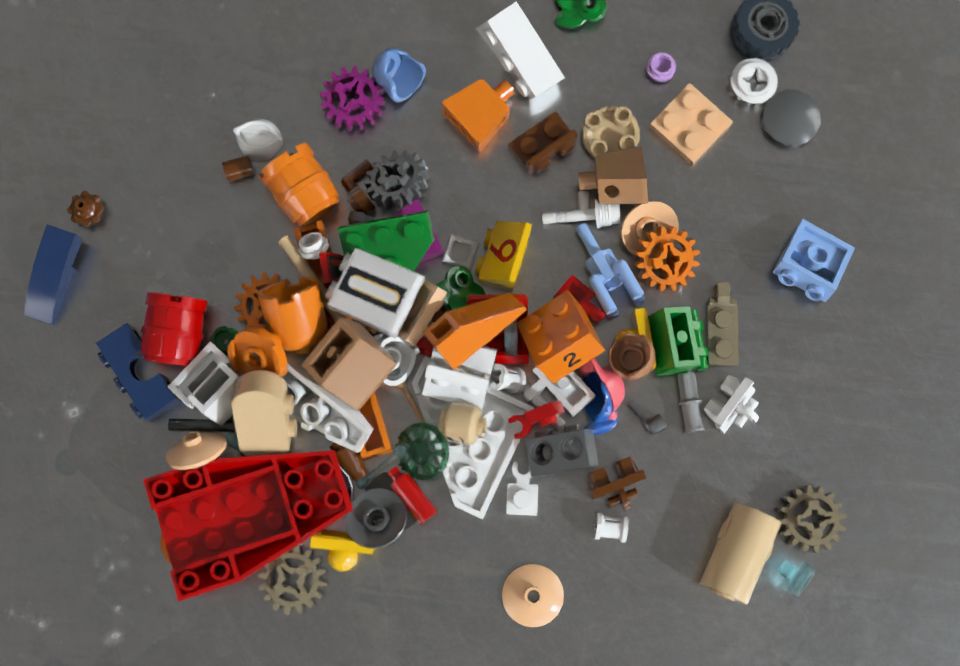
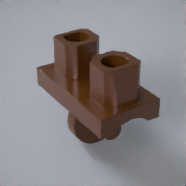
(628, 475)

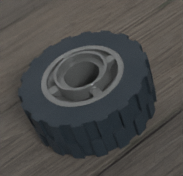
(763, 42)

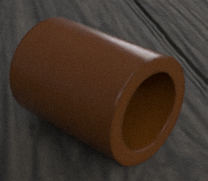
(238, 168)

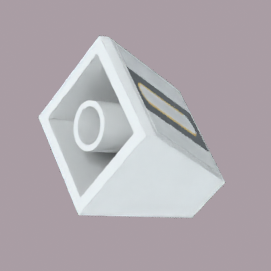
(374, 292)

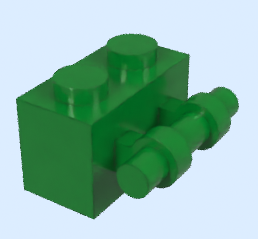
(677, 341)

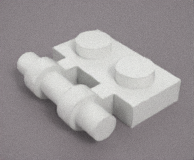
(569, 390)

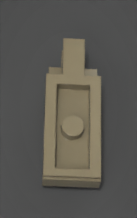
(722, 327)

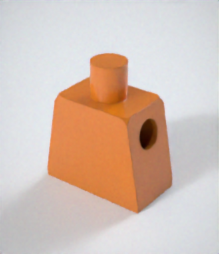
(479, 110)

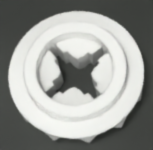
(764, 74)

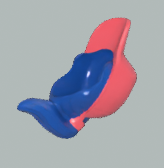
(609, 394)

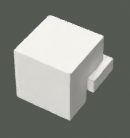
(208, 384)

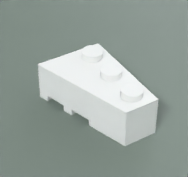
(520, 51)

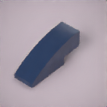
(51, 274)

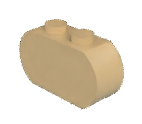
(263, 414)

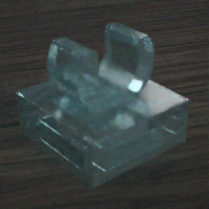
(798, 577)

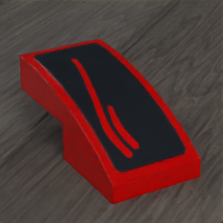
(330, 267)

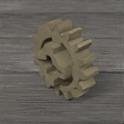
(813, 530)
(302, 592)

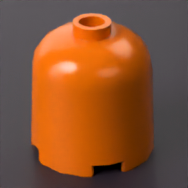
(295, 313)

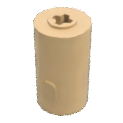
(740, 553)

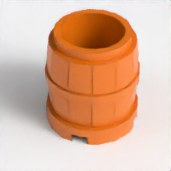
(300, 186)

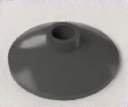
(368, 508)

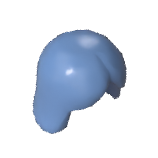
(409, 73)

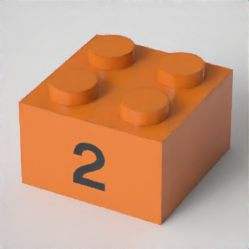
(560, 337)

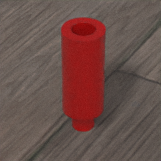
(411, 495)

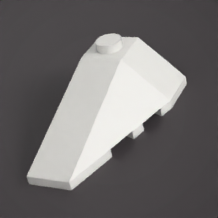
(321, 409)

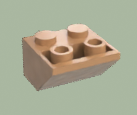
(349, 363)

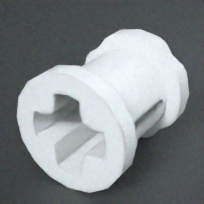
(511, 379)
(611, 527)

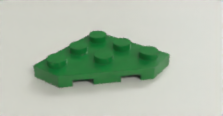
(394, 239)

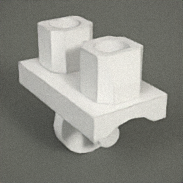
(740, 393)

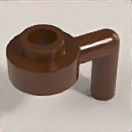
(358, 200)

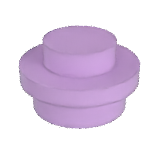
(661, 67)

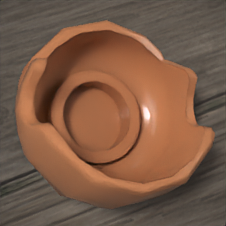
(631, 356)

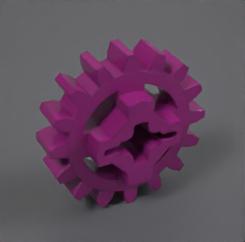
(342, 90)

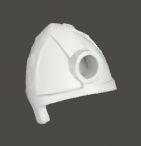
(403, 353)

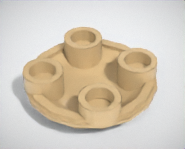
(610, 130)

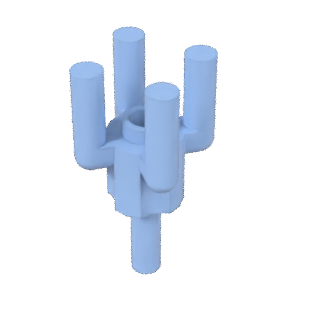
(608, 274)

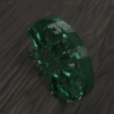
(423, 451)

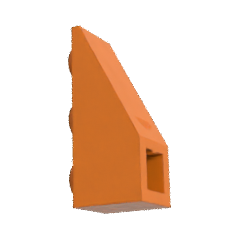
(469, 328)

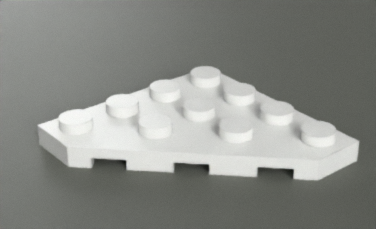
(477, 468)

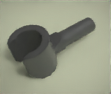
(653, 425)

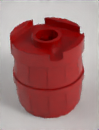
(172, 328)

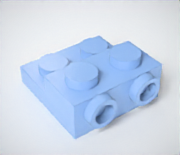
(813, 261)

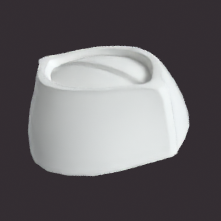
(258, 139)

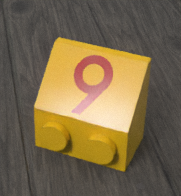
(504, 255)

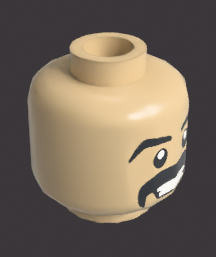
(462, 423)

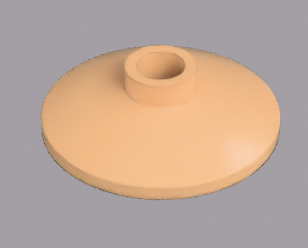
(654, 212)
(195, 450)
(518, 586)

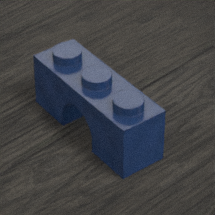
(122, 353)

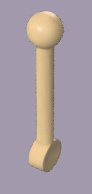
(411, 400)

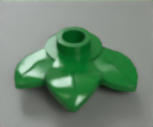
(576, 12)
(458, 292)

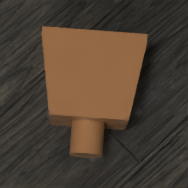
(618, 177)

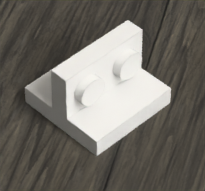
(465, 383)

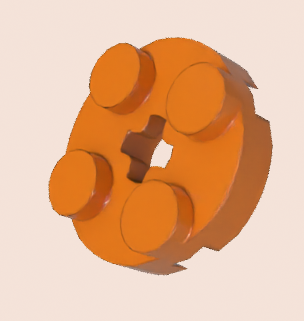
(264, 344)

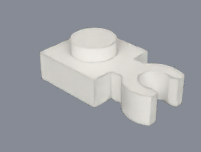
(522, 496)

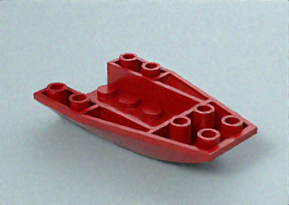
(243, 514)

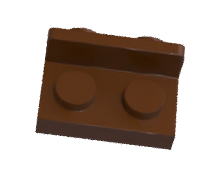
(542, 143)

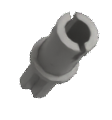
(690, 402)

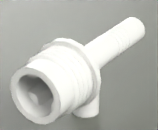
(603, 213)

